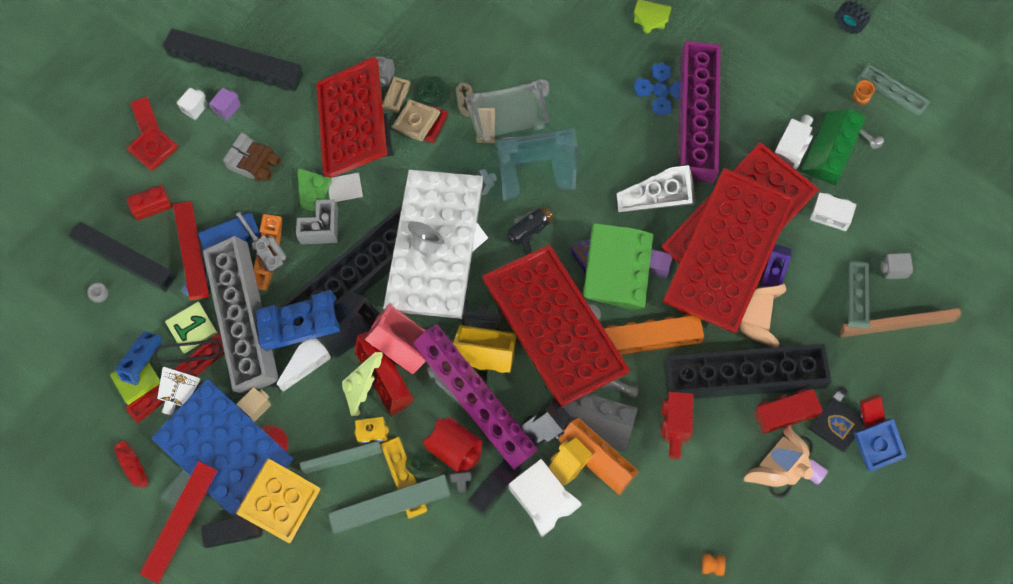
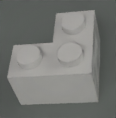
(320, 228)

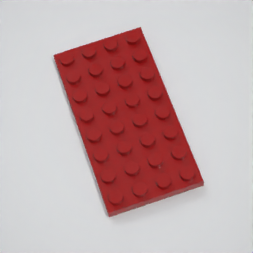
(763, 167)
(729, 250)
(555, 325)

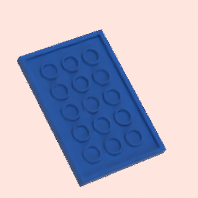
(222, 436)

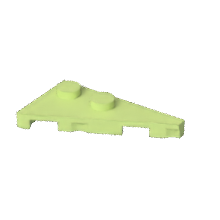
(360, 382)

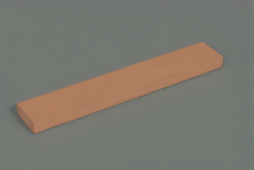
(903, 322)

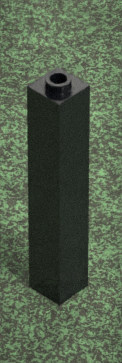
(122, 256)

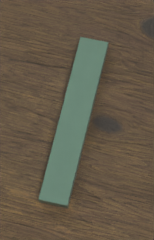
(389, 504)

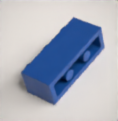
(228, 229)

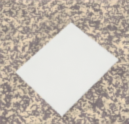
(345, 187)

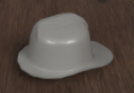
(425, 238)

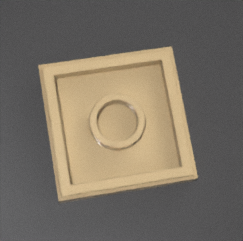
(415, 120)

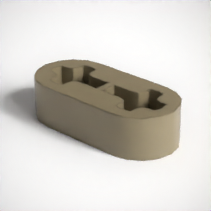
(461, 100)

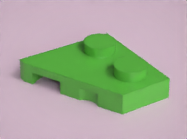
(312, 188)

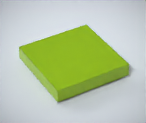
(148, 380)

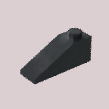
(493, 488)

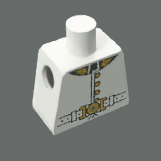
(175, 388)

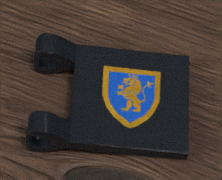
(838, 422)

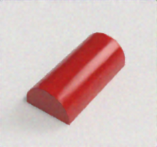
(387, 378)

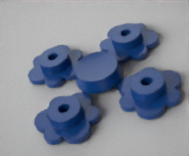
(660, 89)

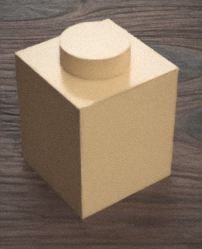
(254, 403)

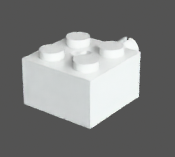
(795, 141)

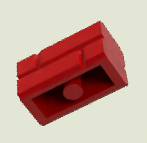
(149, 202)

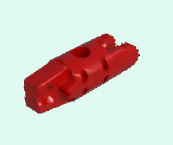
(130, 464)

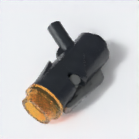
(528, 225)

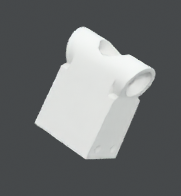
(543, 496)

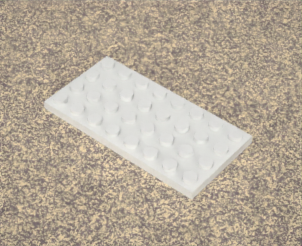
(439, 282)

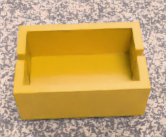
(486, 348)

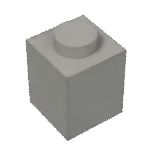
(897, 266)

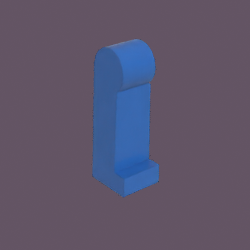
(137, 357)

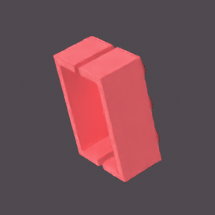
(394, 336)

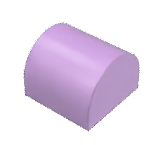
(818, 472)

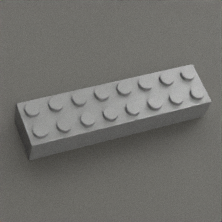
(236, 304)

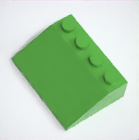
(618, 266)

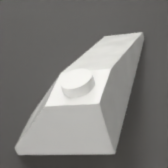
(666, 189)

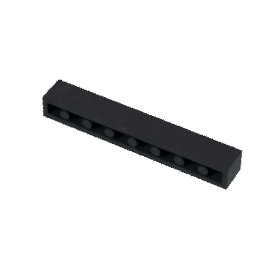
(233, 60)

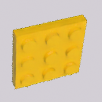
(278, 500)

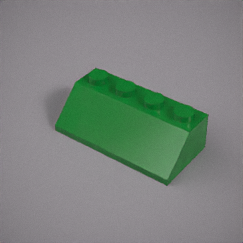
(833, 145)

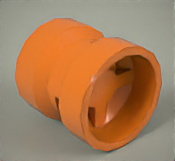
(863, 92)
(713, 564)

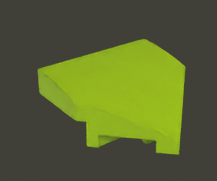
(651, 15)

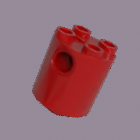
(454, 445)

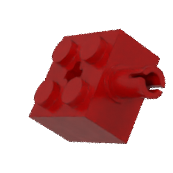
(677, 421)

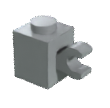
(386, 71)

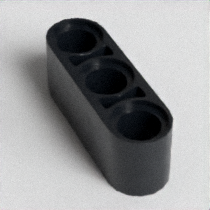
(229, 532)

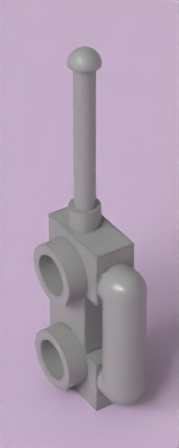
(261, 246)

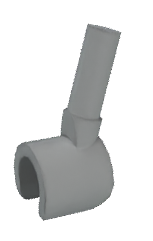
(874, 142)

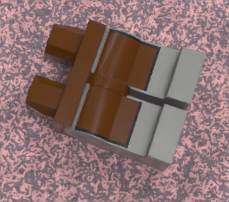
(251, 159)

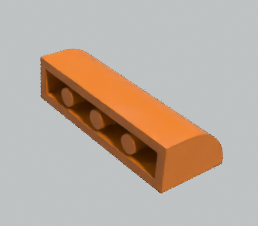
(606, 461)

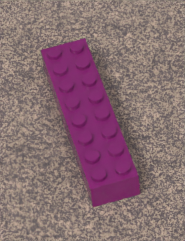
(699, 110)

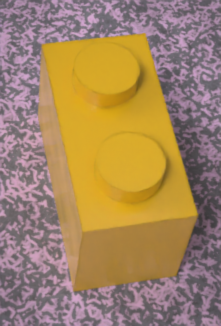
(569, 460)

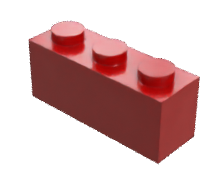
(787, 410)

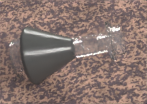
(616, 384)

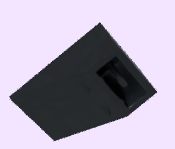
(354, 317)

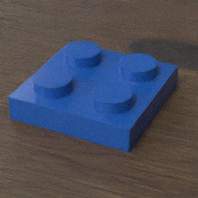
(880, 444)

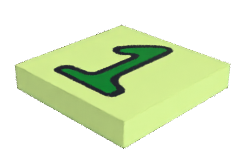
(191, 326)

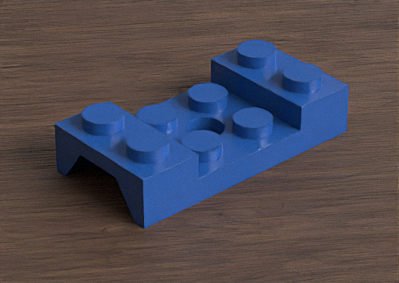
(278, 326)

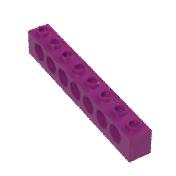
(475, 396)

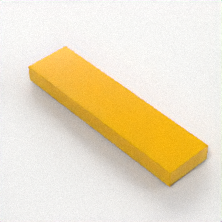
(396, 458)

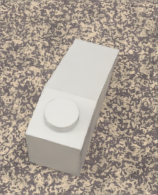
(306, 359)

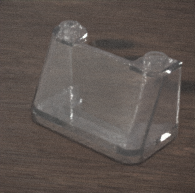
(508, 110)

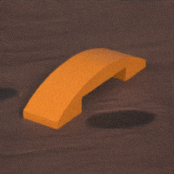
(270, 226)

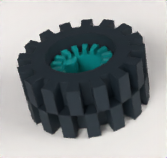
(852, 17)

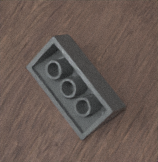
(605, 417)

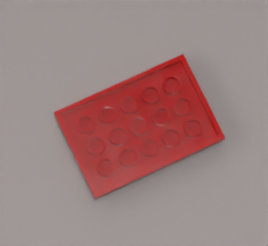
(351, 118)

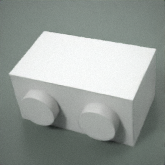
(833, 211)

